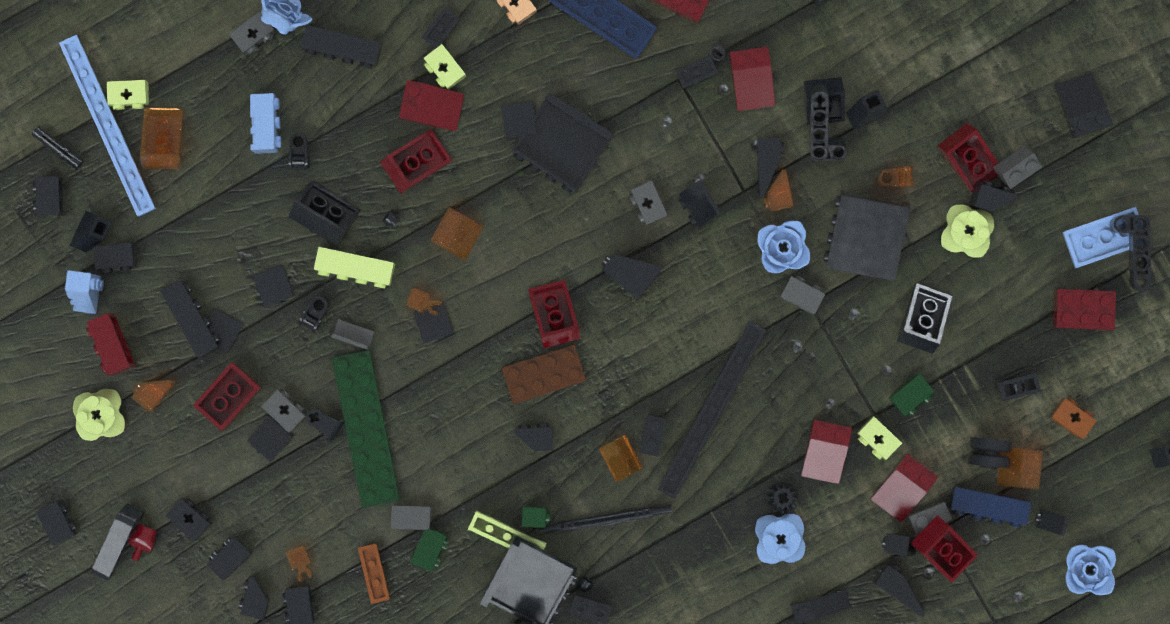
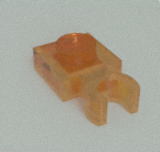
(421, 301)
(299, 559)

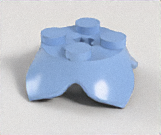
(284, 14)
(794, 236)
(769, 527)
(1101, 580)

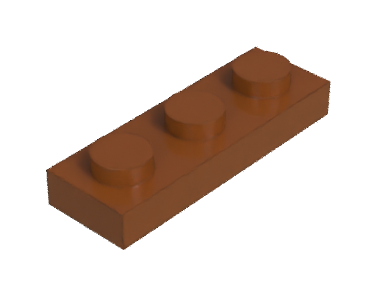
(373, 573)

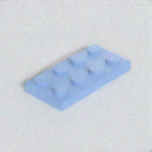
(1097, 240)

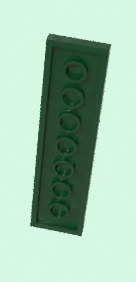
(365, 429)

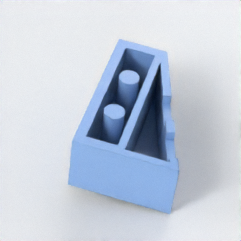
(265, 123)
(84, 291)

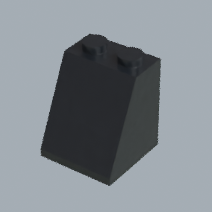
(630, 273)

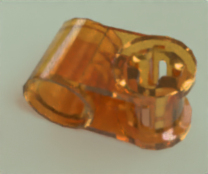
(899, 177)

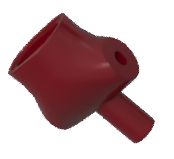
(143, 540)

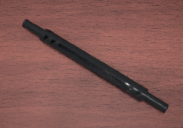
(606, 519)

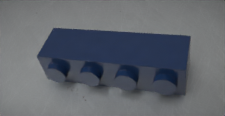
(989, 505)

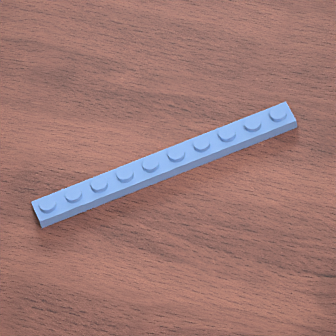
(107, 125)

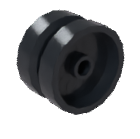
(989, 453)

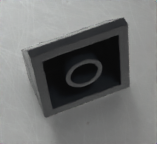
(836, 98)

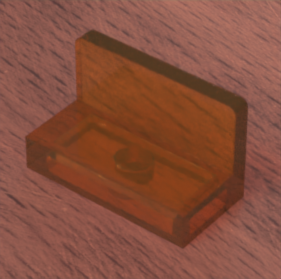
(620, 458)

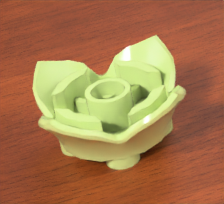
(956, 240)
(111, 420)

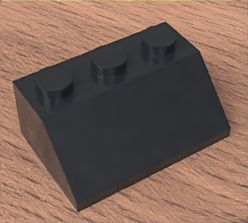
(324, 213)

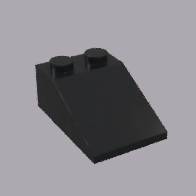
(1083, 106)
(699, 204)
(925, 319)

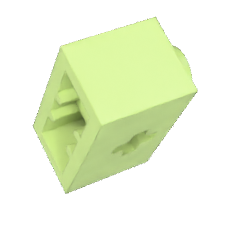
(442, 56)
(117, 90)
(889, 441)

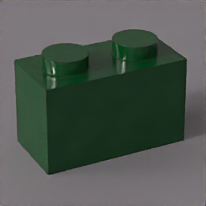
(911, 395)
(535, 516)
(428, 549)

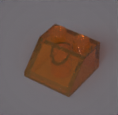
(456, 233)
(1024, 469)

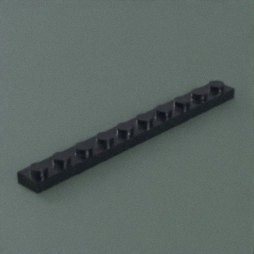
(712, 410)

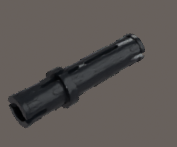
(74, 161)

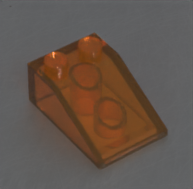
(161, 138)

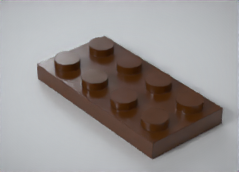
(543, 374)

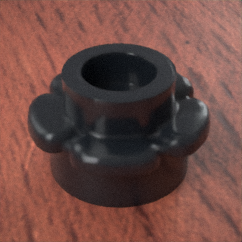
(390, 219)

